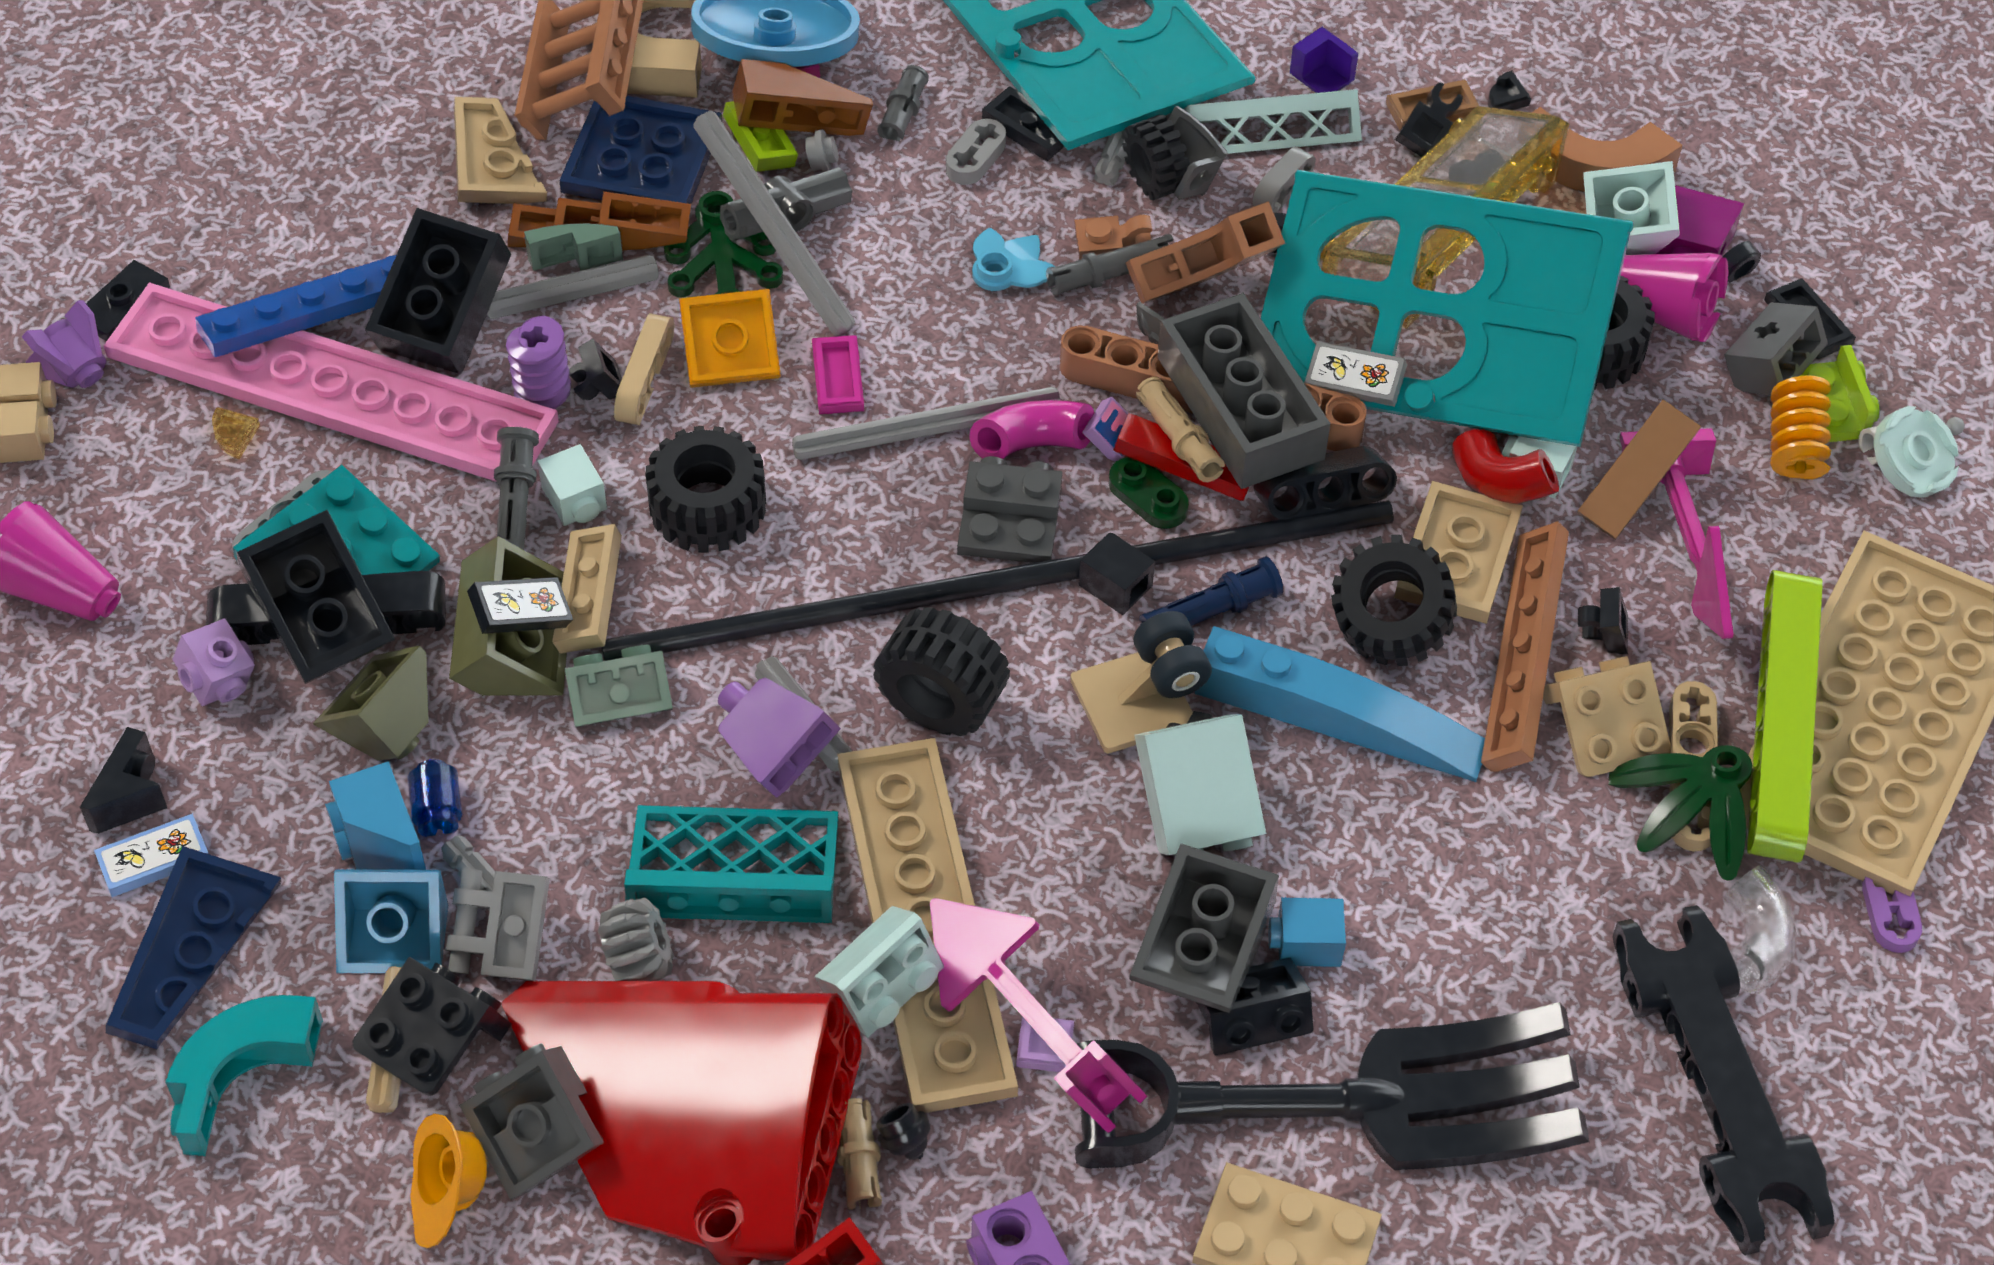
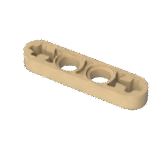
(1705, 731)

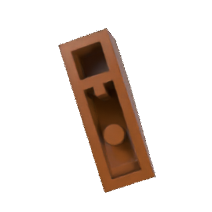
(793, 100)

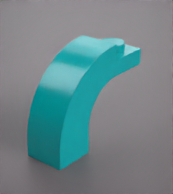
(229, 1044)

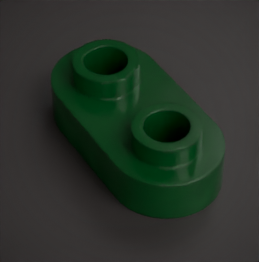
(1146, 491)

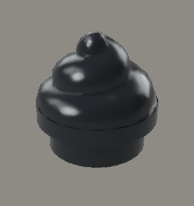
(904, 1131)

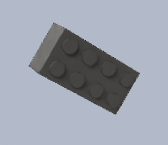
(1243, 390)

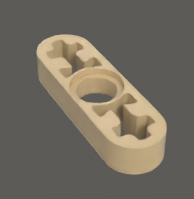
(644, 363)

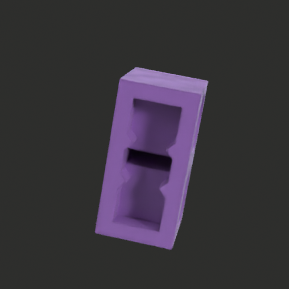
(1019, 1218)

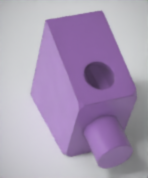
(773, 731)

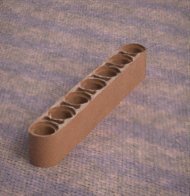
(1123, 362)

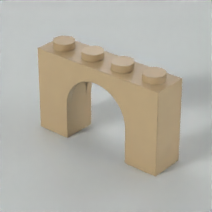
(665, 64)

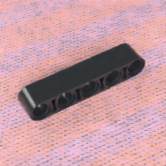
(404, 598)

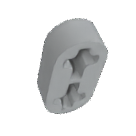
(969, 147)
(1279, 181)

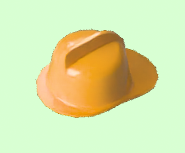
(446, 1177)

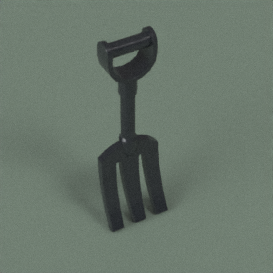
(1380, 1096)

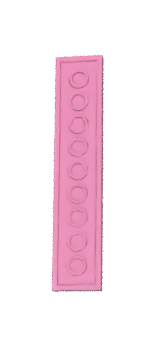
(330, 385)

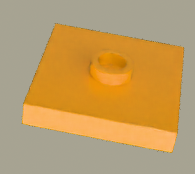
(729, 338)

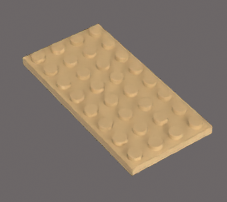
(1896, 710)

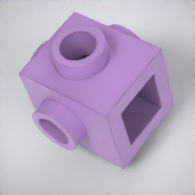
(213, 663)

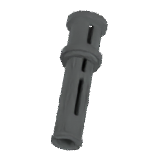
(515, 478)

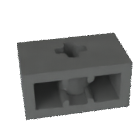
(1776, 347)

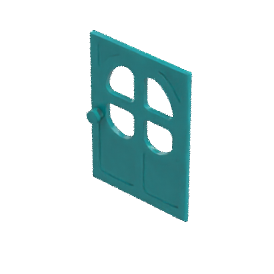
(1113, 72)
(1528, 322)

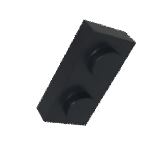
(1022, 123)

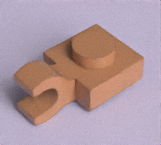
(1106, 234)

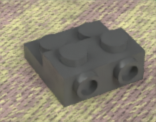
(1010, 511)
(532, 1119)

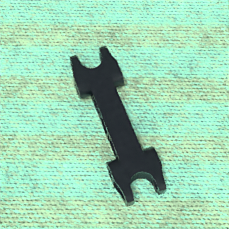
(1752, 1153)

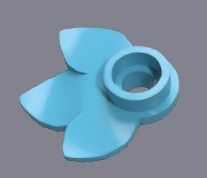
(1013, 259)

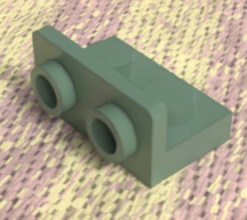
(618, 687)

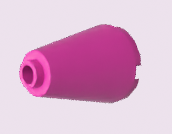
(1681, 289)
(51, 567)

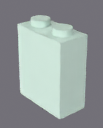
(1201, 785)

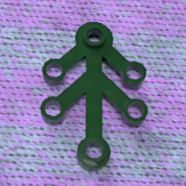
(719, 252)

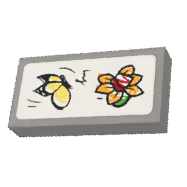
(1357, 373)

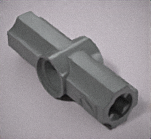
(796, 200)

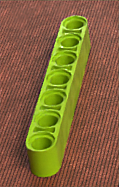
(1785, 717)

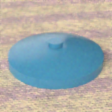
(776, 29)

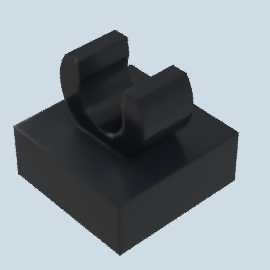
(597, 370)
(1606, 622)

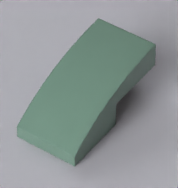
(587, 243)

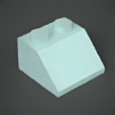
(1637, 195)

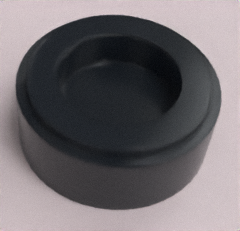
(1742, 260)

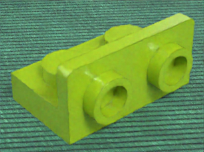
(1850, 398)

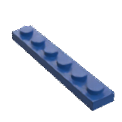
(293, 308)

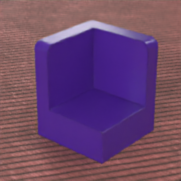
(1323, 62)

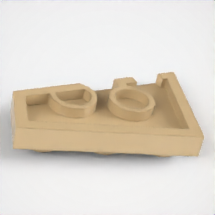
(489, 157)

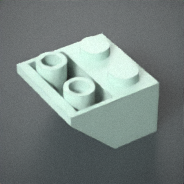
(883, 969)

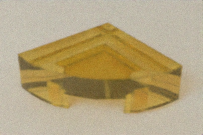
(233, 431)

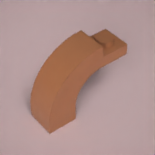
(1642, 147)
(1206, 254)

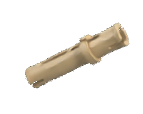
(1188, 440)

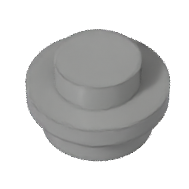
(821, 151)

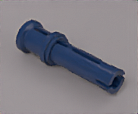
(1230, 593)

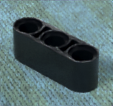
(1343, 491)

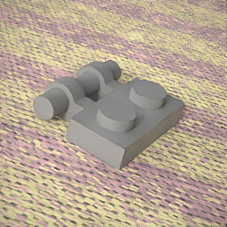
(513, 925)

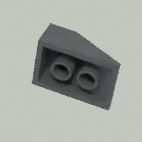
(1206, 928)

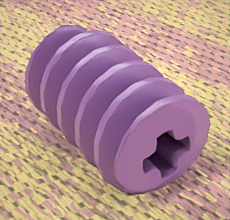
(539, 362)

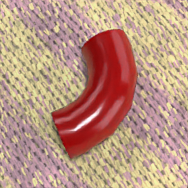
(1499, 476)

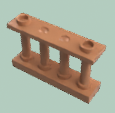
(606, 66)

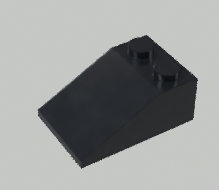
(314, 596)

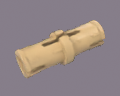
(859, 1155)

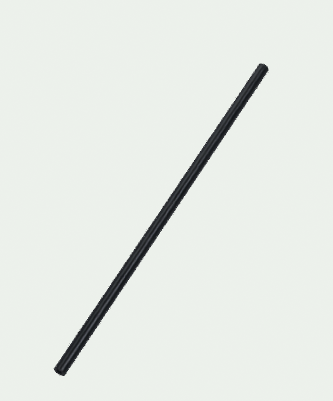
(991, 582)

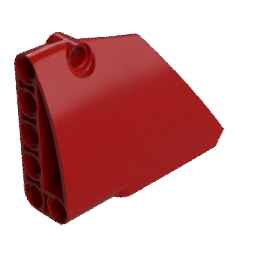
(706, 1103)

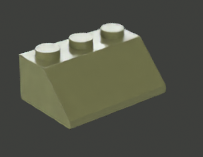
(504, 661)

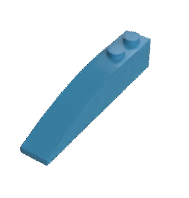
(1336, 703)

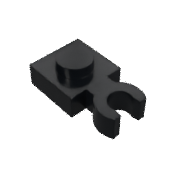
(1428, 122)

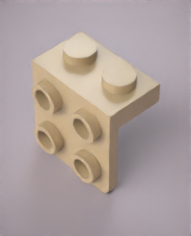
(1610, 714)

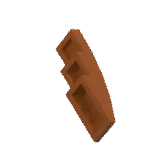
(640, 220)

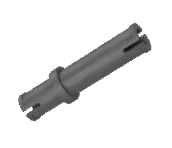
(1095, 268)

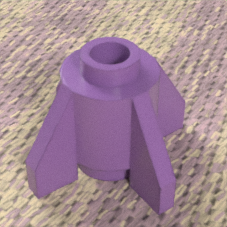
(69, 348)

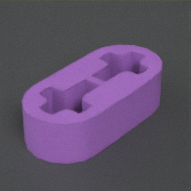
(1880, 917)

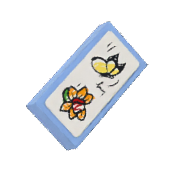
(147, 854)

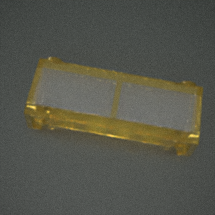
(1482, 156)

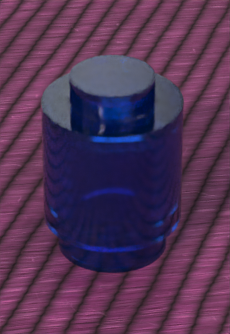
(434, 797)

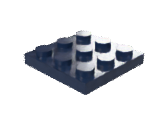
(638, 152)

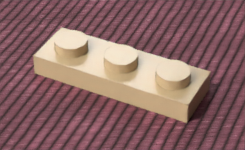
(589, 587)

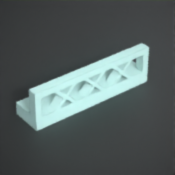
(1282, 106)

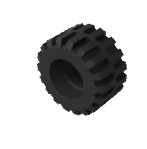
(1626, 335)
(709, 516)
(1394, 563)
(941, 671)

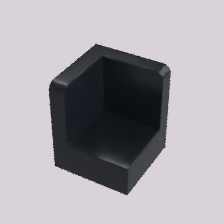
(1116, 573)

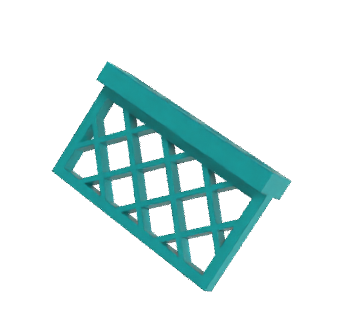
(731, 891)

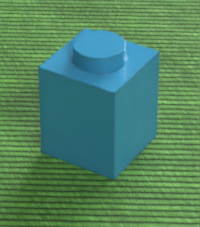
(1309, 931)

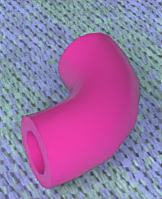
(1030, 426)

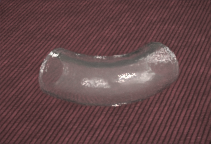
(1768, 930)

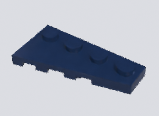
(188, 937)

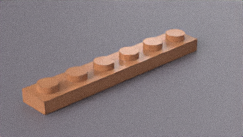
(1525, 648)

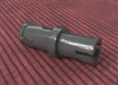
(903, 103)

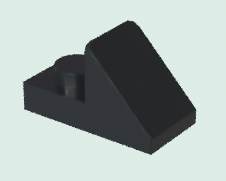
(123, 786)

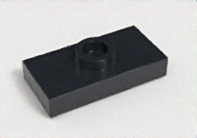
(120, 294)

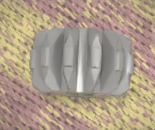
(636, 941)

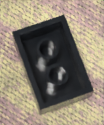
(438, 291)

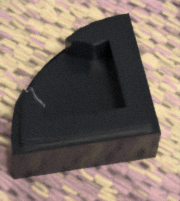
(1508, 93)

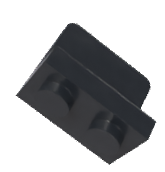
(426, 1025)

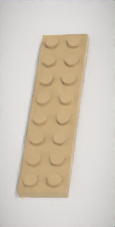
(906, 859)

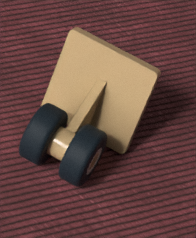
(1145, 687)

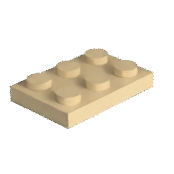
(1472, 539)
(1280, 1223)

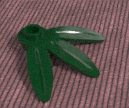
(1703, 782)

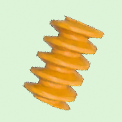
(1800, 427)

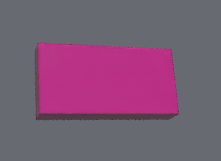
(837, 374)

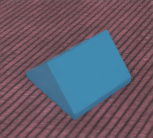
(388, 918)

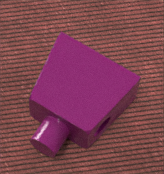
(1705, 223)

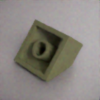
(382, 705)

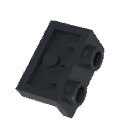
(1268, 1009)

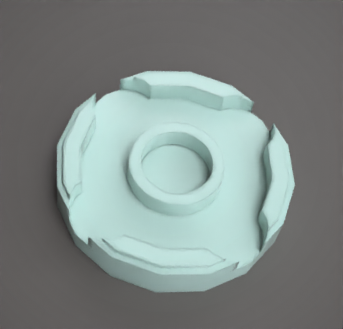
(1916, 452)

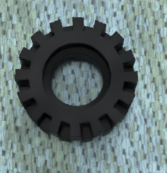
(1155, 156)

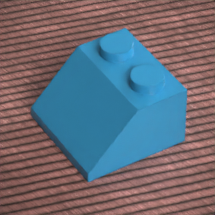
(373, 821)

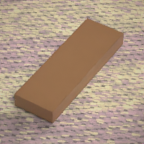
(1639, 469)

